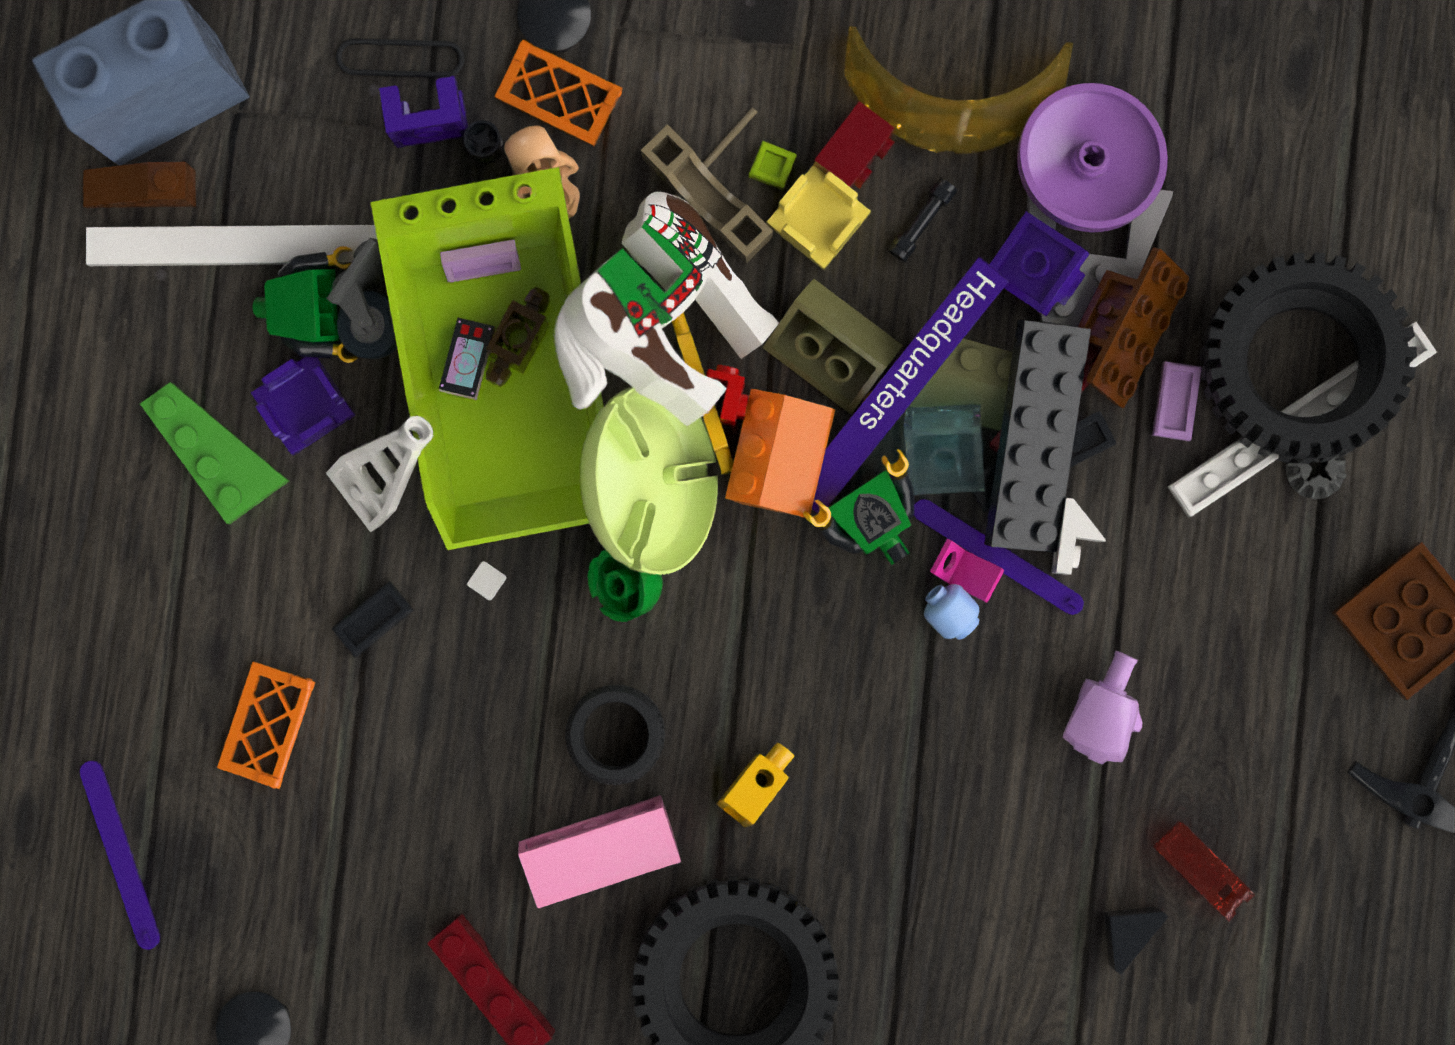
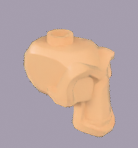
(534, 151)

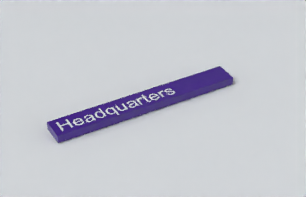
(907, 378)

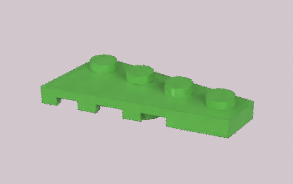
(218, 461)

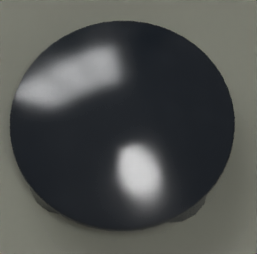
(554, 23)
(253, 1020)

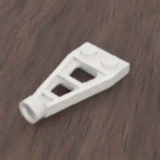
(360, 489)

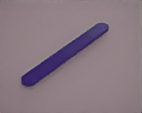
(1013, 565)
(119, 855)

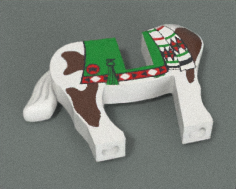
(620, 312)

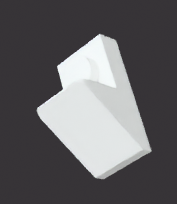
(1074, 526)

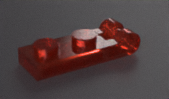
(1202, 869)

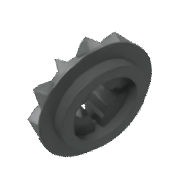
(1317, 486)

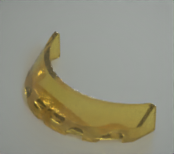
(948, 123)

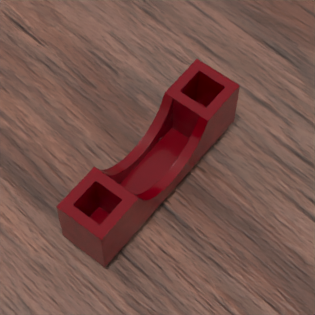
(478, 974)

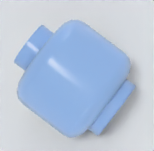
(951, 611)

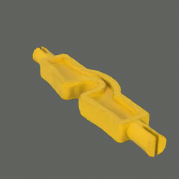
(711, 418)

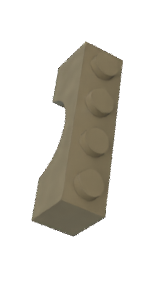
(696, 185)

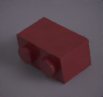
(856, 146)

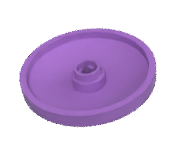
(1112, 134)

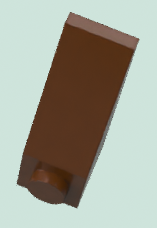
(140, 185)

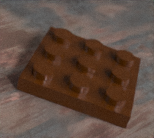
(1405, 620)

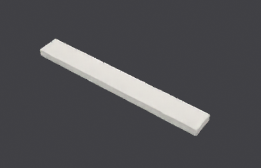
(219, 244)
(1239, 463)

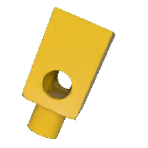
(747, 799)

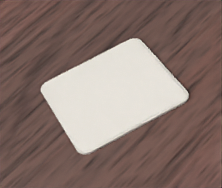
(486, 580)

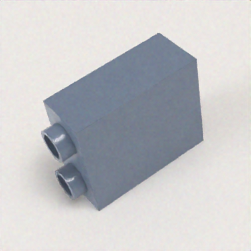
(141, 78)

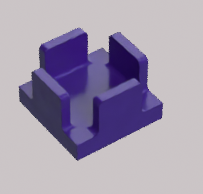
(1040, 264)
(301, 403)

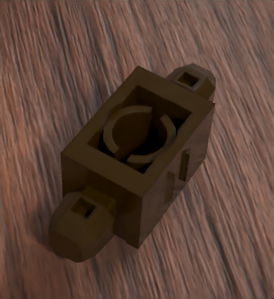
(536, 302)

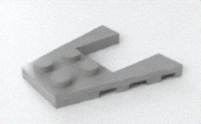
(1139, 242)

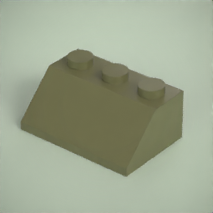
(832, 346)
(971, 376)

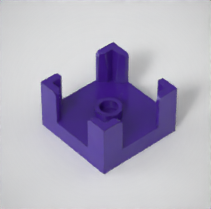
(425, 125)

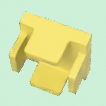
(818, 215)

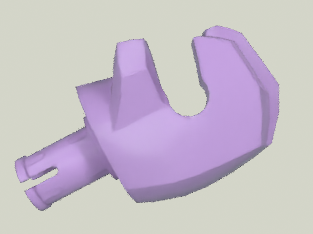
(1105, 714)

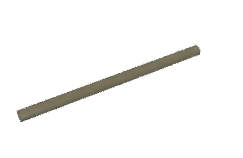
(731, 135)

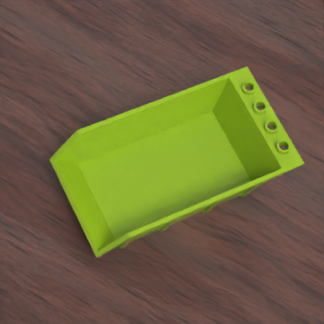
(516, 451)

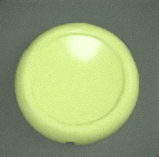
(648, 484)

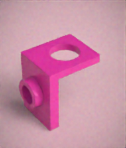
(967, 570)

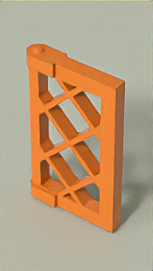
(562, 123)
(236, 730)

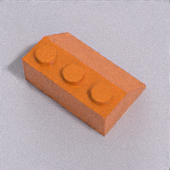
(780, 453)

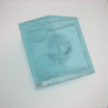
(945, 449)

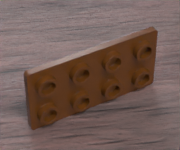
(1128, 322)

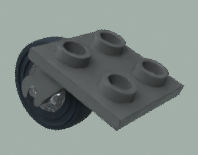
(365, 313)

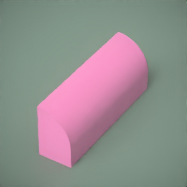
(598, 852)

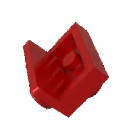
(734, 401)

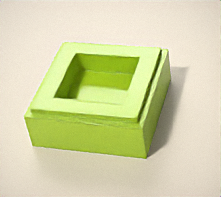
(772, 165)

